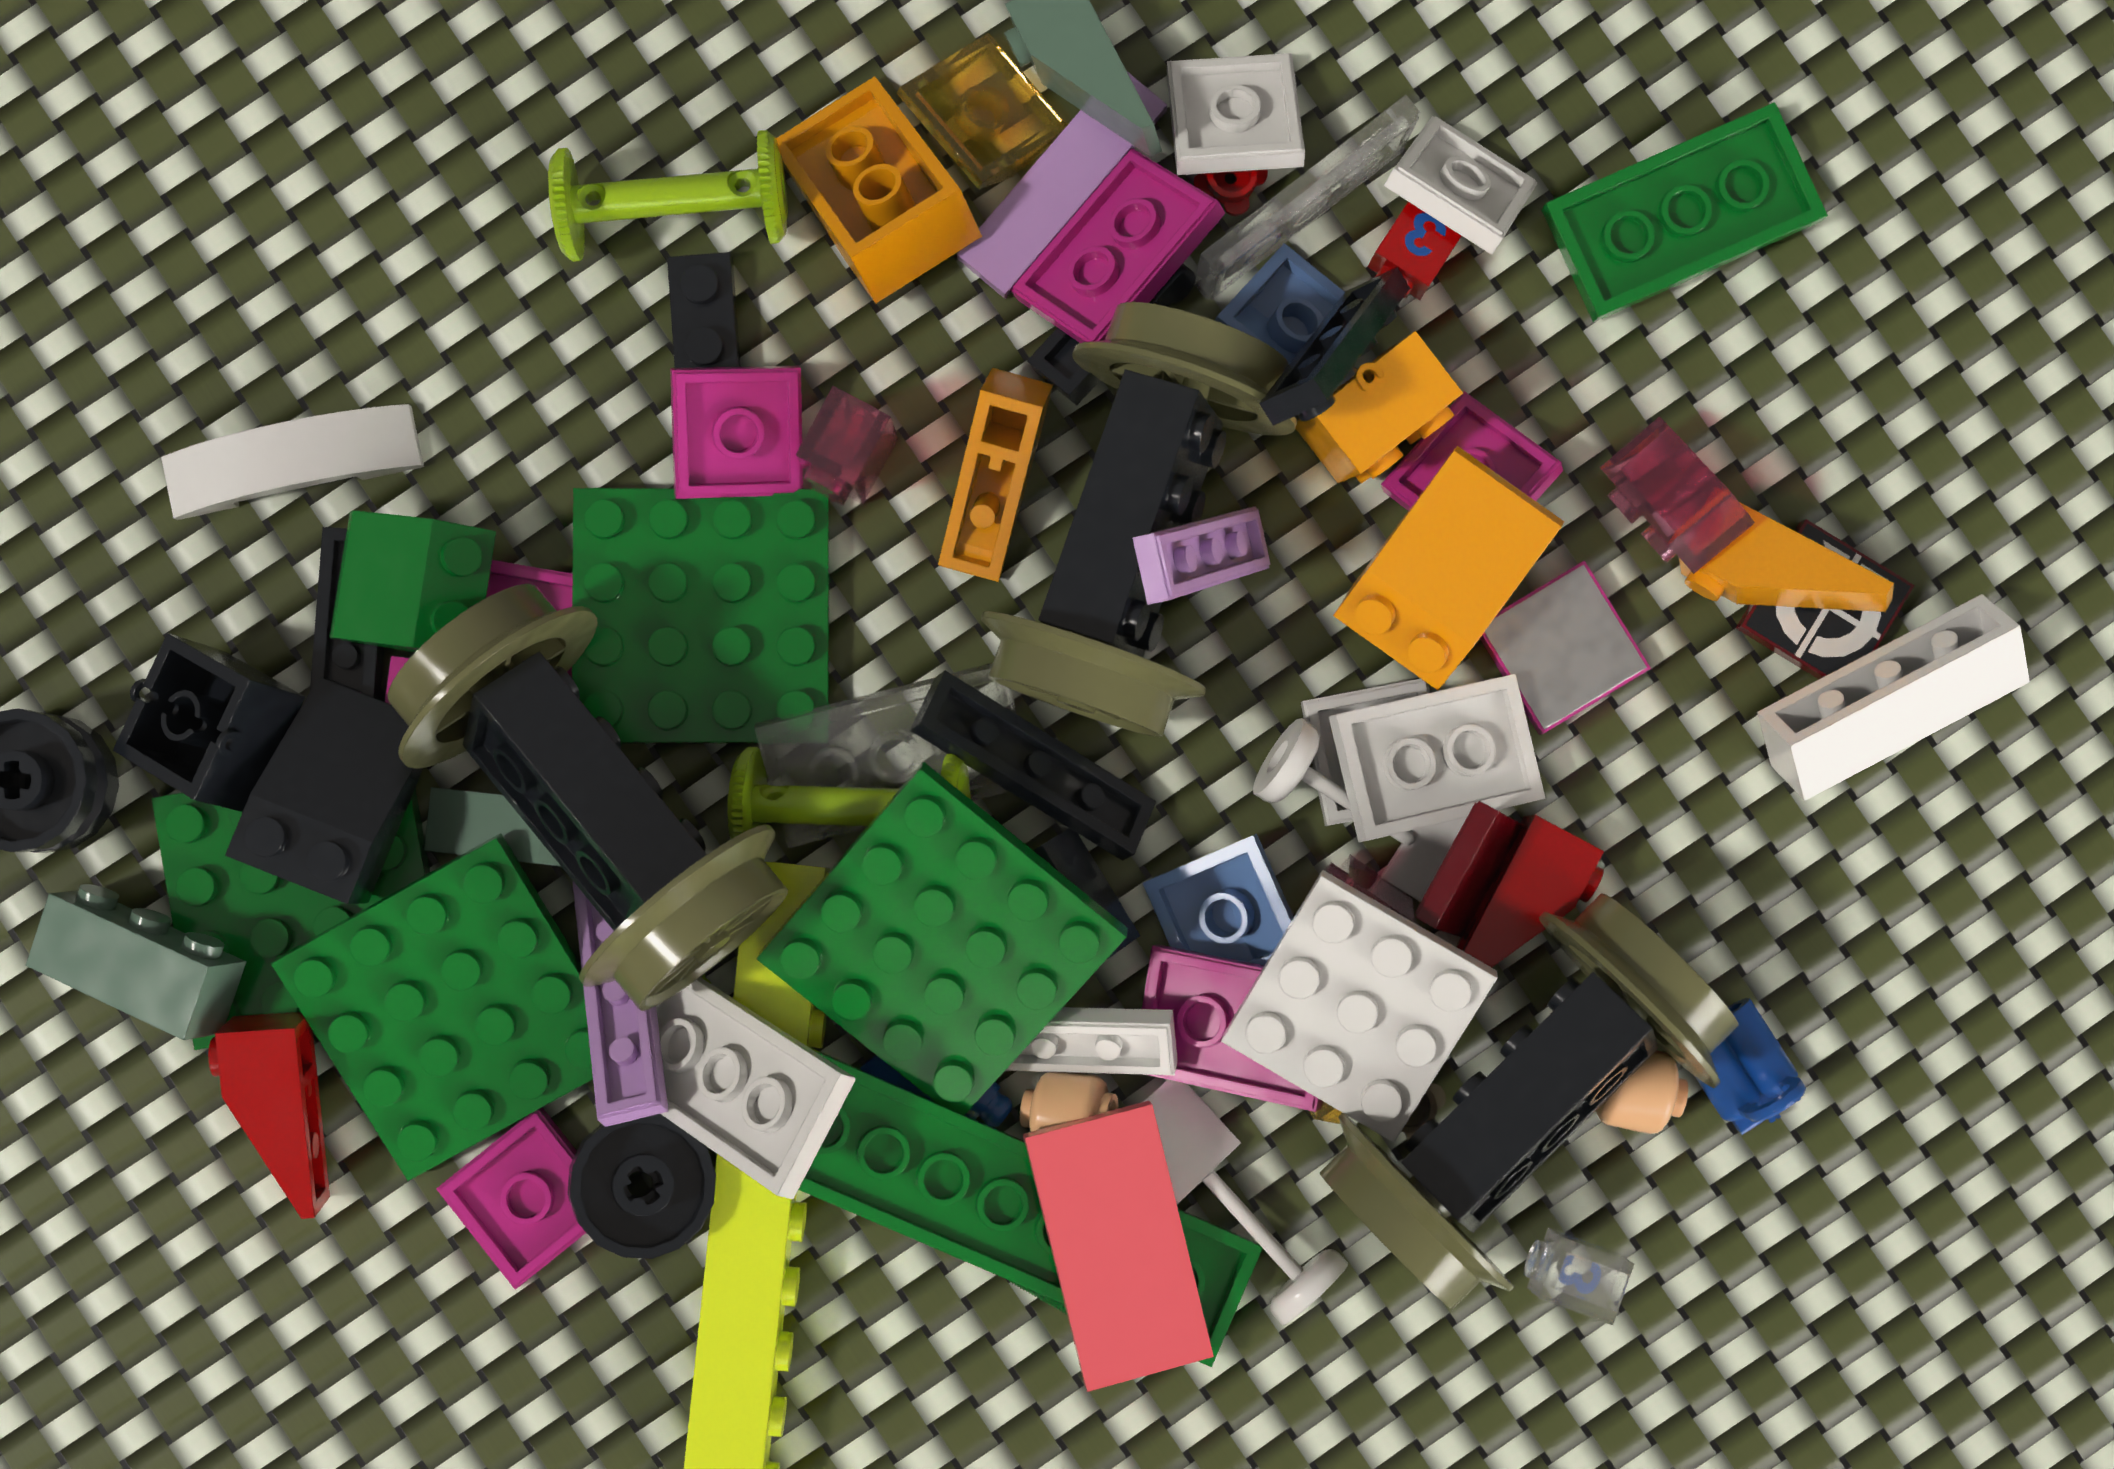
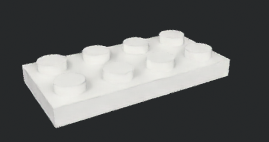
(747, 1086)

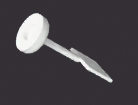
(1420, 849)
(1193, 1147)

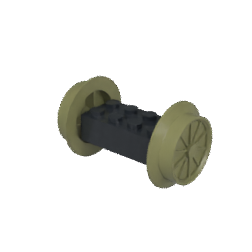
(1175, 392)
(504, 695)
(1534, 1099)

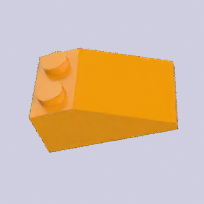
(877, 189)
(1448, 568)

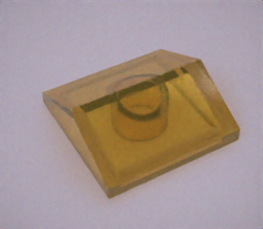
(983, 112)

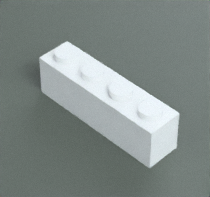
(1894, 696)

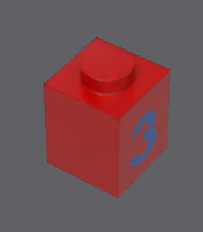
(1415, 246)

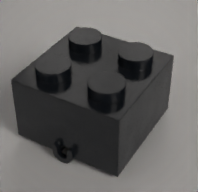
(206, 722)

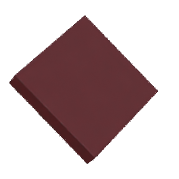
(1468, 870)

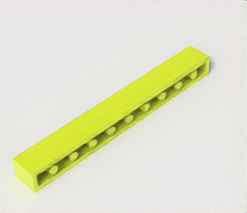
(750, 1249)

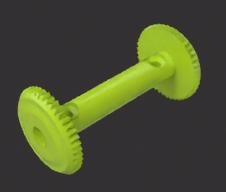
(665, 196)
(757, 803)

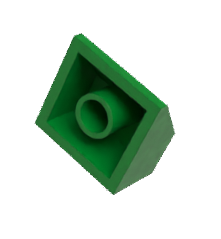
(407, 578)

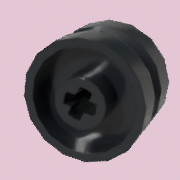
(53, 782)
(648, 1223)

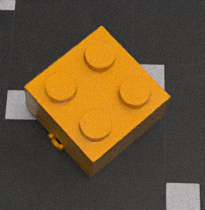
(1383, 404)

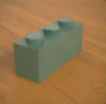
(136, 961)

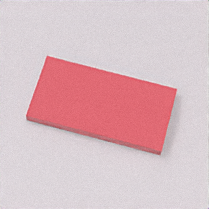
(1118, 1245)

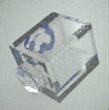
(1578, 1275)

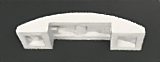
(291, 457)

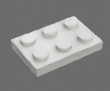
(1436, 757)

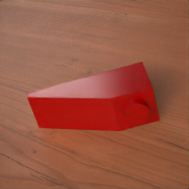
(1541, 874)
(274, 1095)

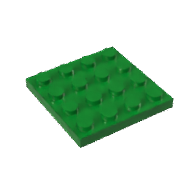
(701, 611)
(252, 909)
(942, 941)
(447, 1006)

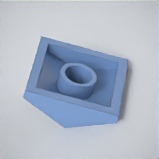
(1282, 303)
(1223, 904)

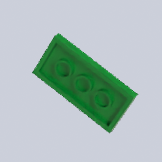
(1684, 212)

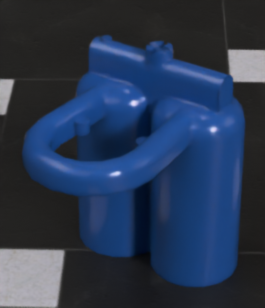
(1752, 1072)

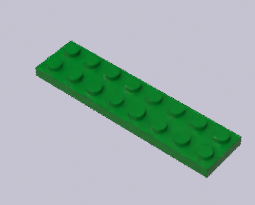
(976, 1195)

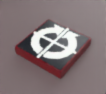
(1825, 638)

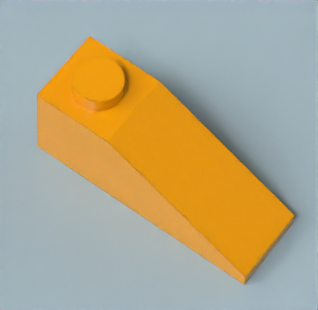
(994, 473)
(1787, 570)

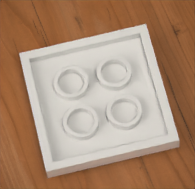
(1359, 1006)

